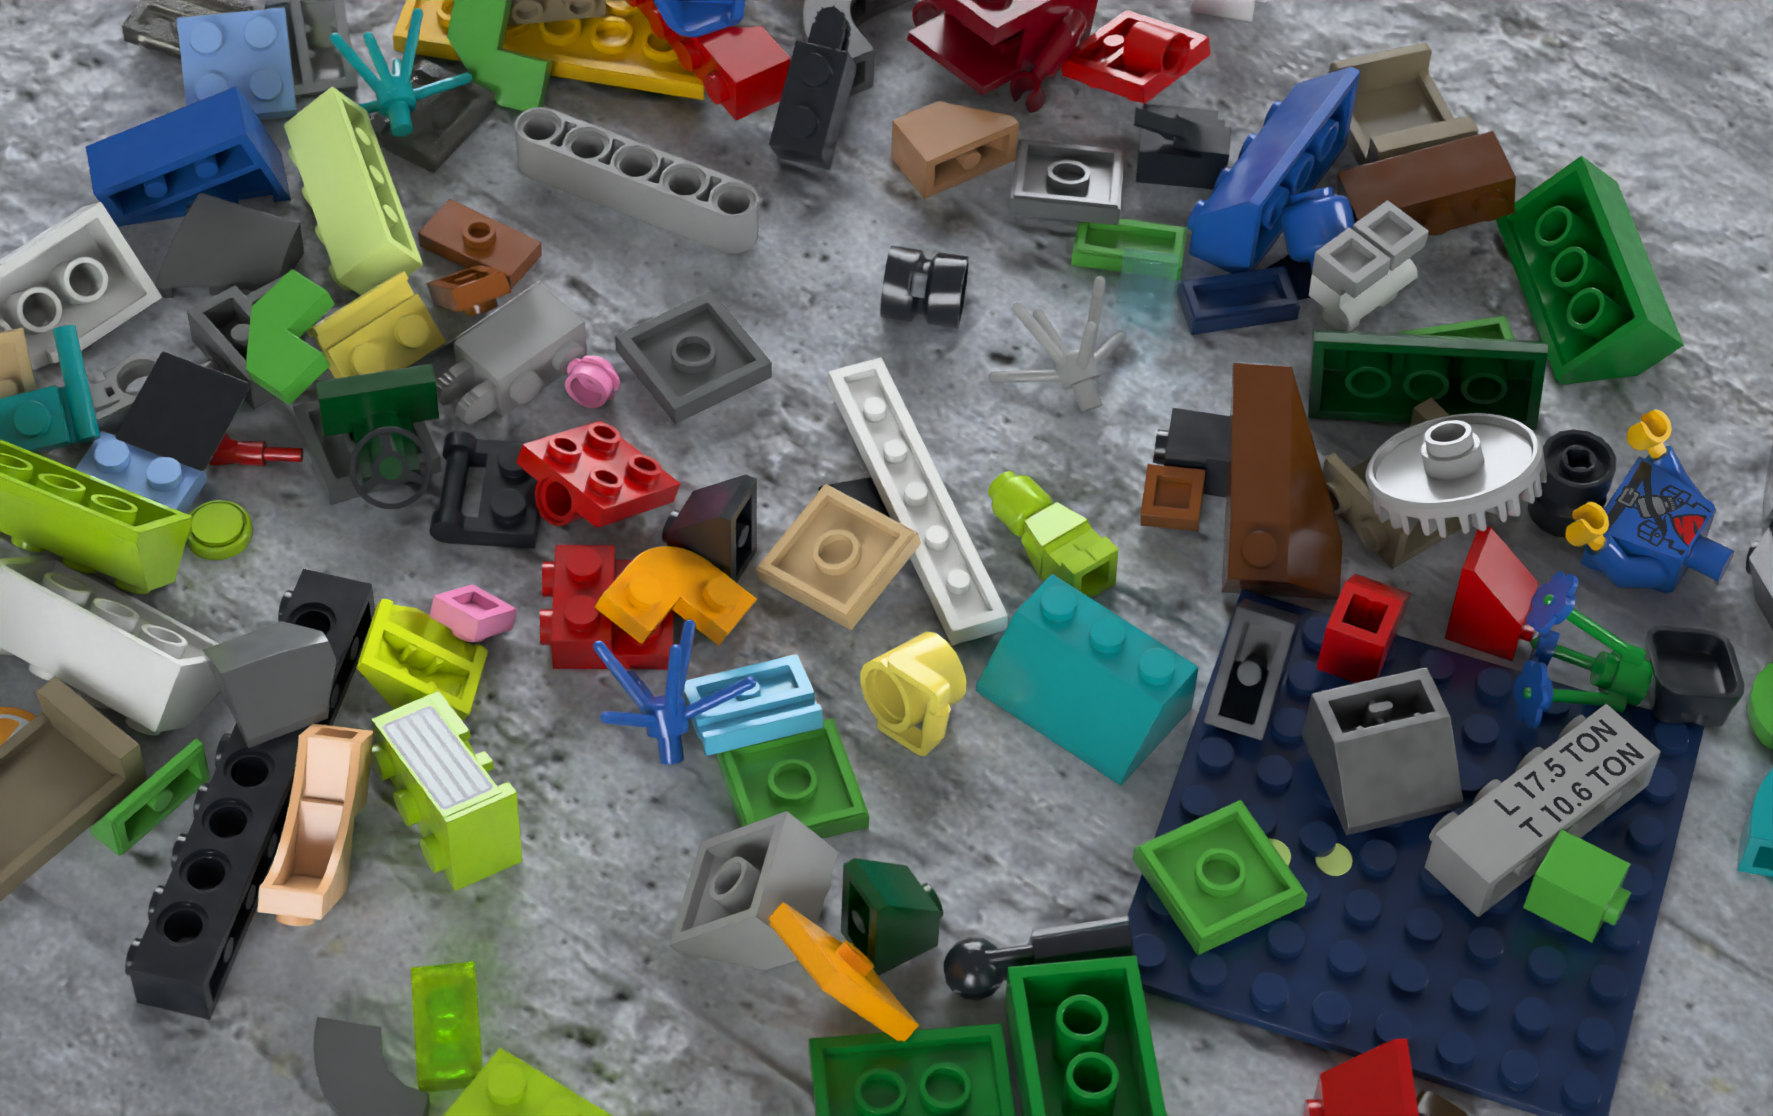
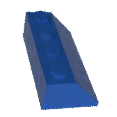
(1284, 159)

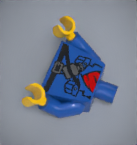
(1653, 520)

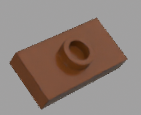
(477, 239)

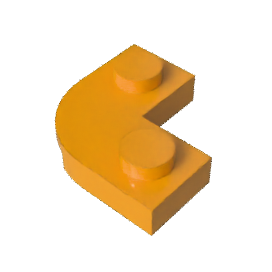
(676, 581)

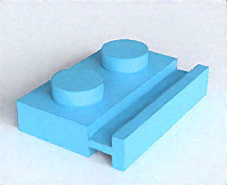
(773, 709)

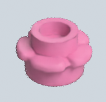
(591, 381)

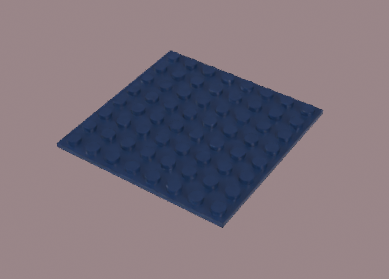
(1386, 949)

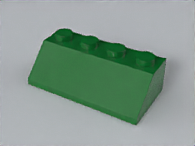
(1588, 277)

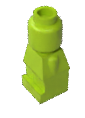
(1053, 535)

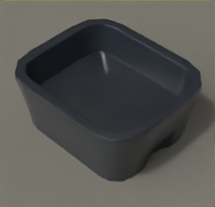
(1692, 676)

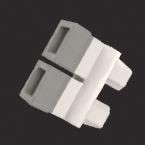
(1366, 265)

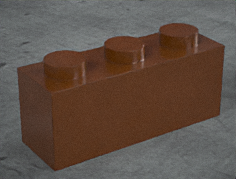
(1437, 185)

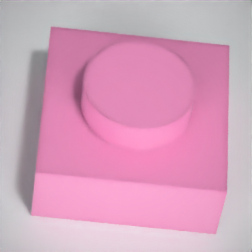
(472, 613)

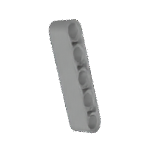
(637, 180)

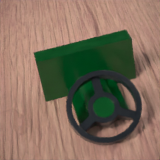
(380, 415)

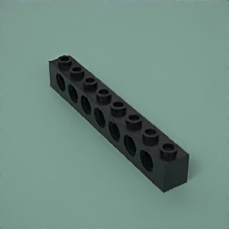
(193, 973)

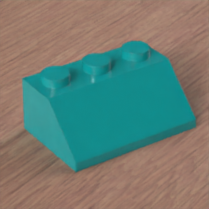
(1088, 679)

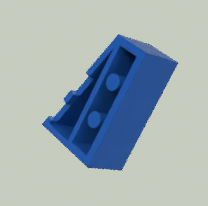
(168, 161)

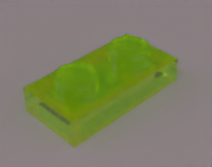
(446, 1026)

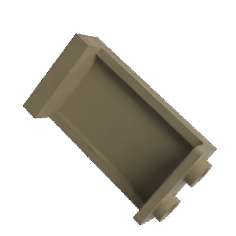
(59, 780)

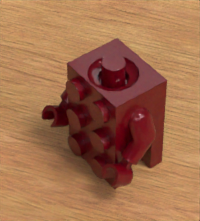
(1002, 40)

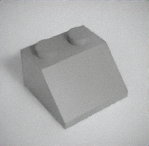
(743, 881)

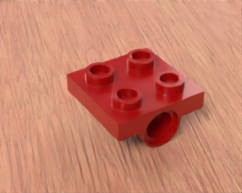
(1136, 56)
(594, 476)

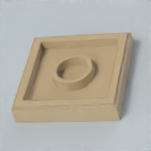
(838, 556)

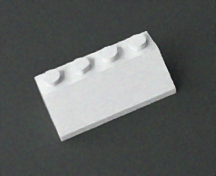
(104, 644)

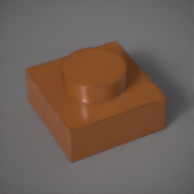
(1172, 497)

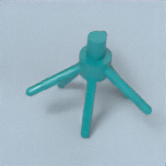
(395, 92)

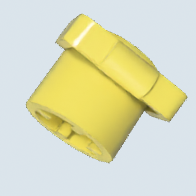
(914, 686)

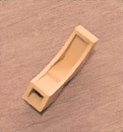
(318, 830)

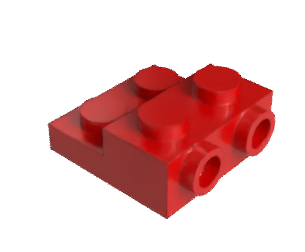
(574, 624)

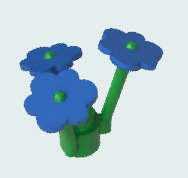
(1620, 675)

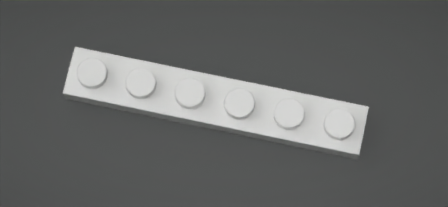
(918, 499)

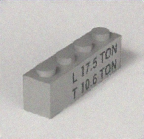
(1515, 822)

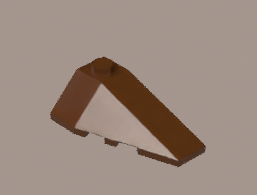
(1278, 506)

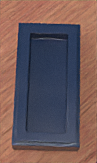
(1238, 300)

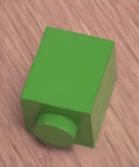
(1578, 887)

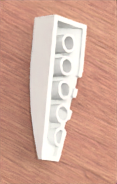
(72, 276)

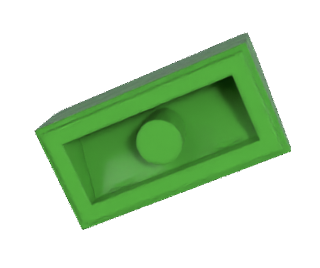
(153, 799)

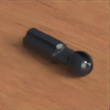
(978, 968)

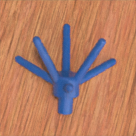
(665, 715)

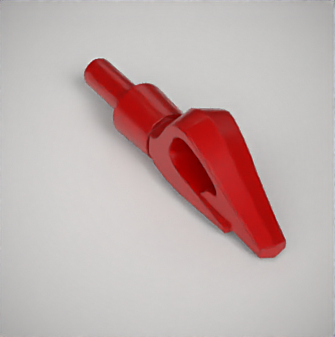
(252, 453)

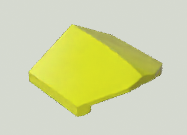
(417, 656)

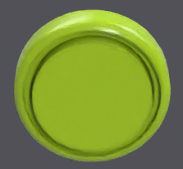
(219, 530)

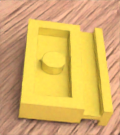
(378, 331)

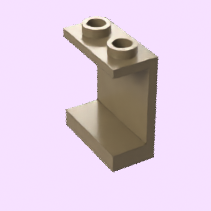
(1352, 502)

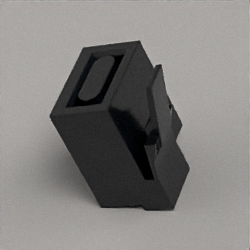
(1181, 146)

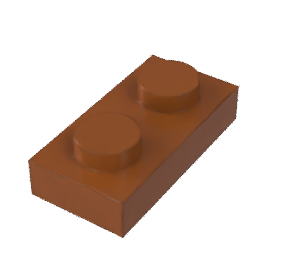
(470, 290)

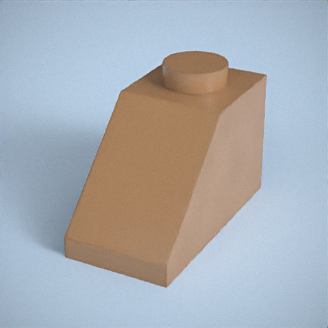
(951, 145)

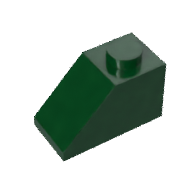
(888, 912)

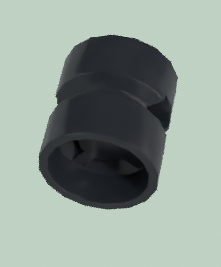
(943, 291)
(1578, 472)

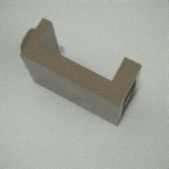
(1399, 105)

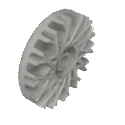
(1456, 470)

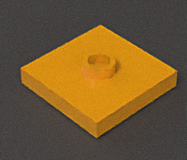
(842, 972)

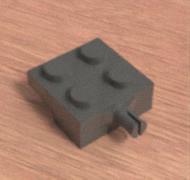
(222, 334)

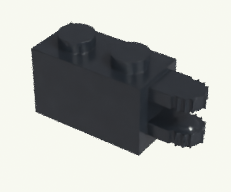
(815, 93)

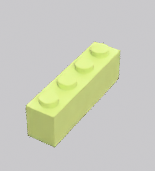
(350, 193)

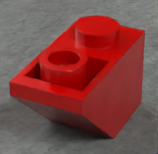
(1362, 629)

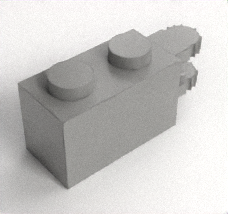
(512, 356)

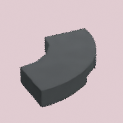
(356, 1075)

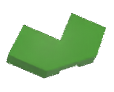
(478, 37)
(277, 321)

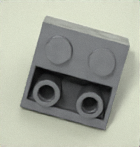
(1384, 750)

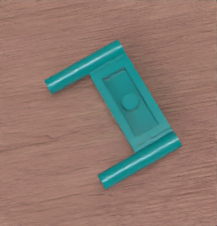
(53, 414)

